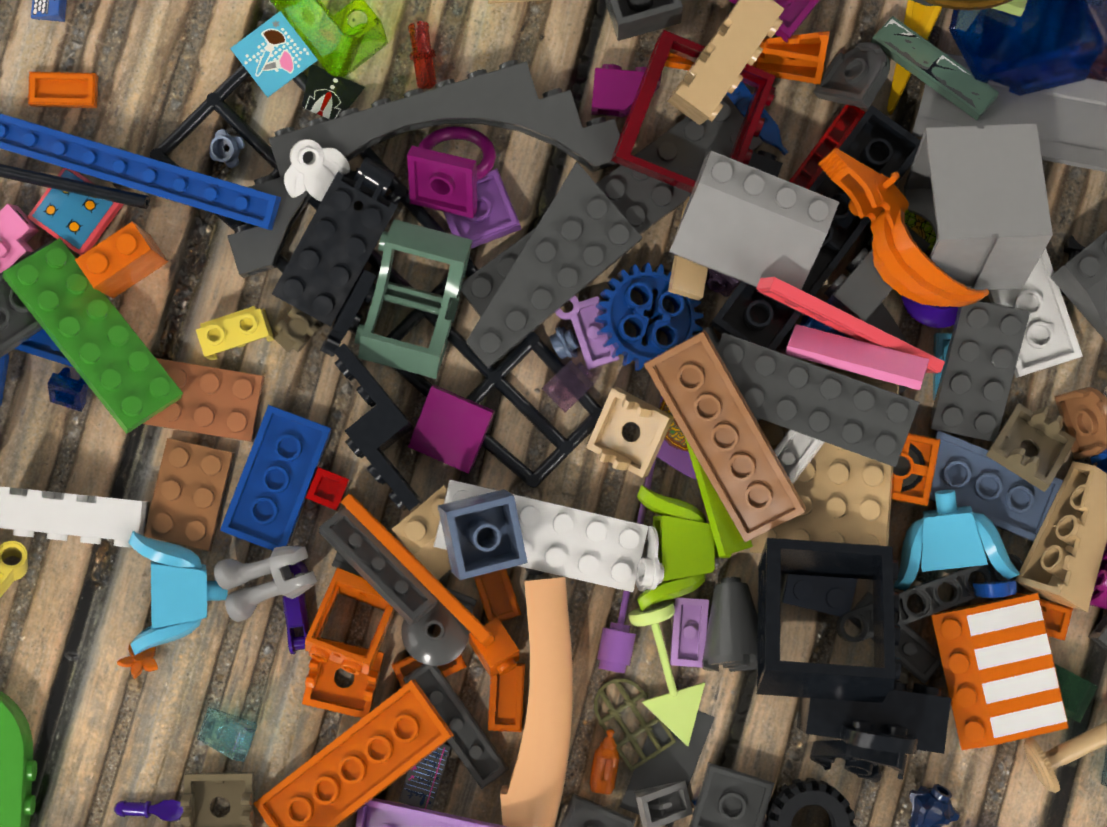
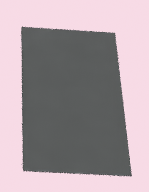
(670, 765)

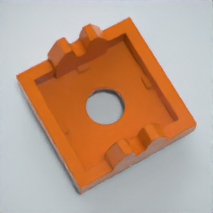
(324, 692)

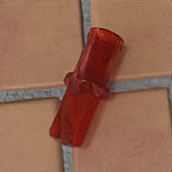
(422, 55)

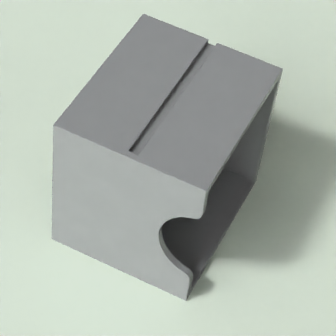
(983, 201)

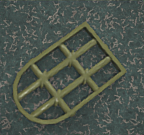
(647, 727)

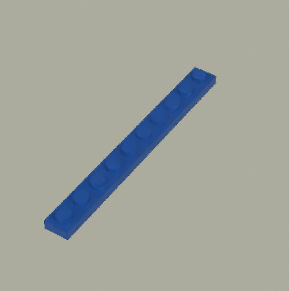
(139, 172)

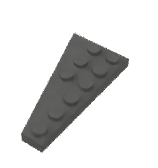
(565, 253)

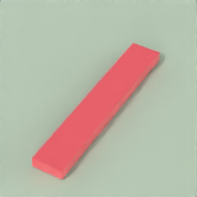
(840, 320)

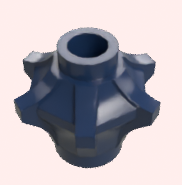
(932, 807)

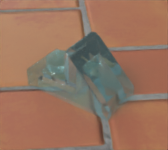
(227, 733)

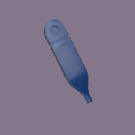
(770, 131)

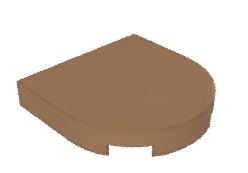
(1084, 419)

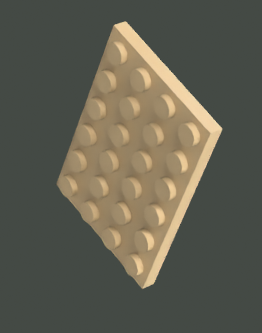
(842, 491)

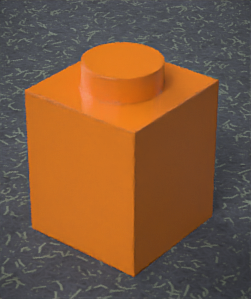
(500, 654)

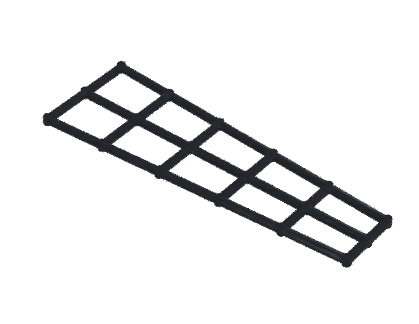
(494, 376)

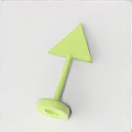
(678, 707)

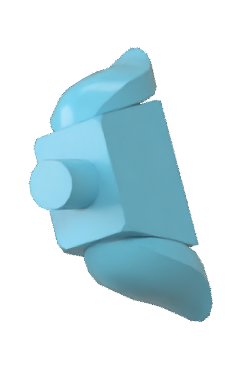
(951, 540)
(177, 592)

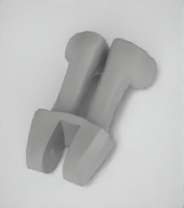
(243, 602)

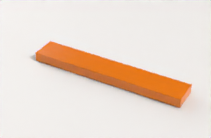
(432, 584)

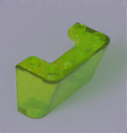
(330, 37)

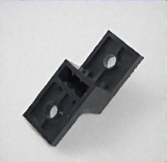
(377, 430)

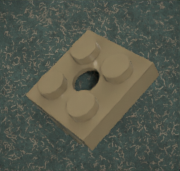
(1044, 433)
(204, 787)

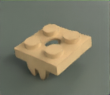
(608, 435)

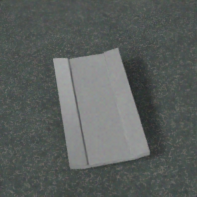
(1067, 117)

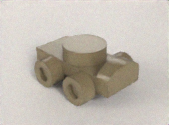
(293, 333)

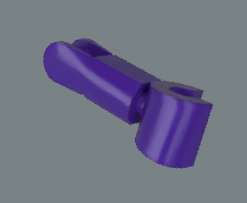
(296, 614)

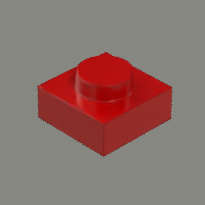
(328, 489)

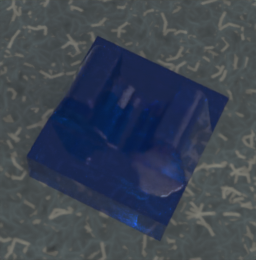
(67, 391)

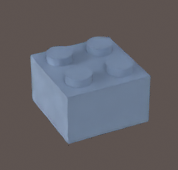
(482, 534)

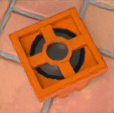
(911, 469)

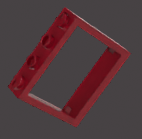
(689, 50)

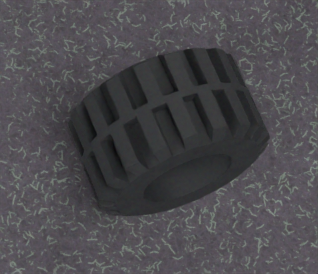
(809, 793)

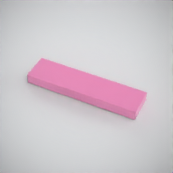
(857, 357)

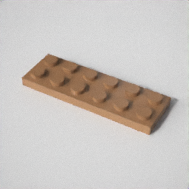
(725, 436)

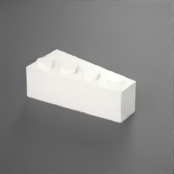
(71, 514)

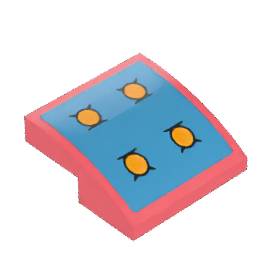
(72, 216)

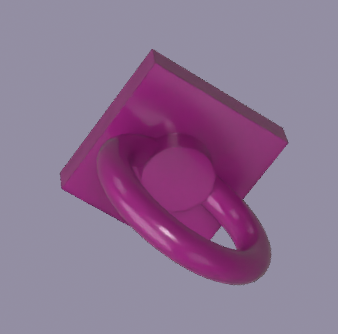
(448, 180)

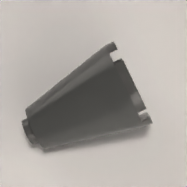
(731, 628)

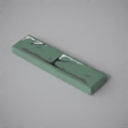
(935, 68)

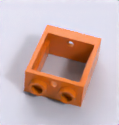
(358, 589)

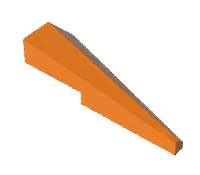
(796, 60)

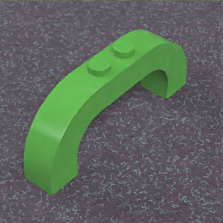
(16, 766)

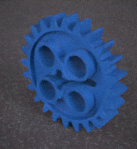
(621, 309)

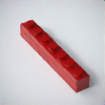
(832, 139)

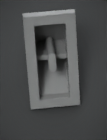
(663, 804)

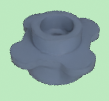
(218, 144)
(564, 343)

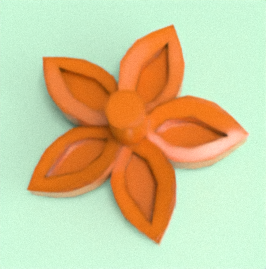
(140, 661)

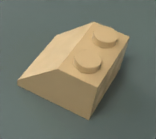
(419, 534)

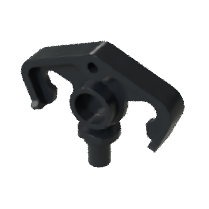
(859, 760)

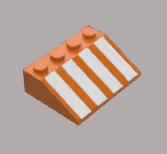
(999, 671)

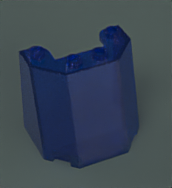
(1035, 52)

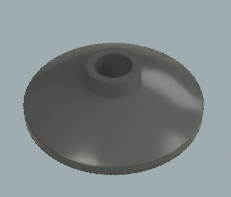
(439, 649)

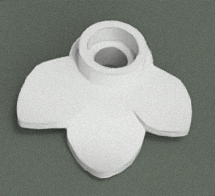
(315, 175)
(649, 569)

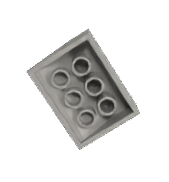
(752, 223)

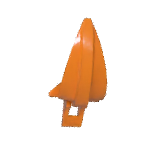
(894, 250)

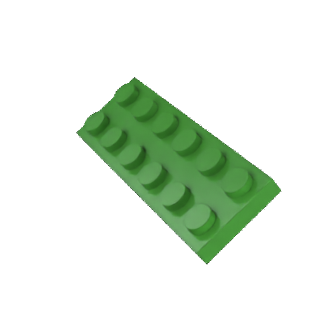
(92, 336)

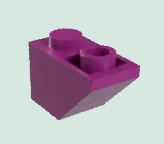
(615, 90)

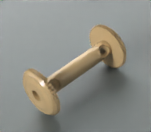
(1046, 762)

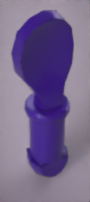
(166, 810)

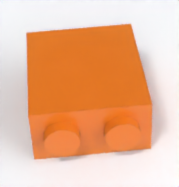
(121, 260)

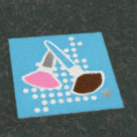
(273, 54)

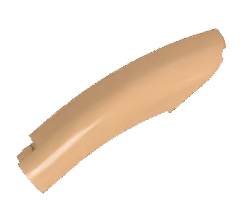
(543, 755)

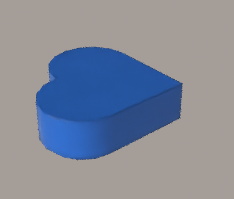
(995, 589)

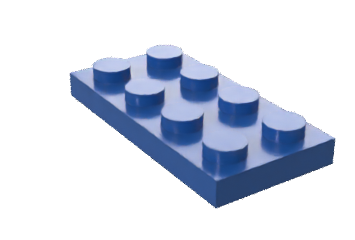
(276, 479)

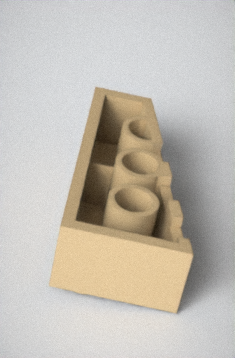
(724, 58)
(1070, 541)

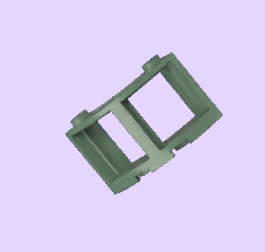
(430, 245)

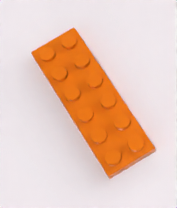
(358, 763)

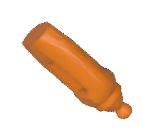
(605, 766)

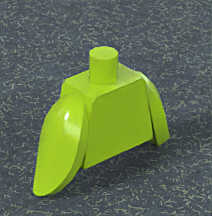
(684, 547)

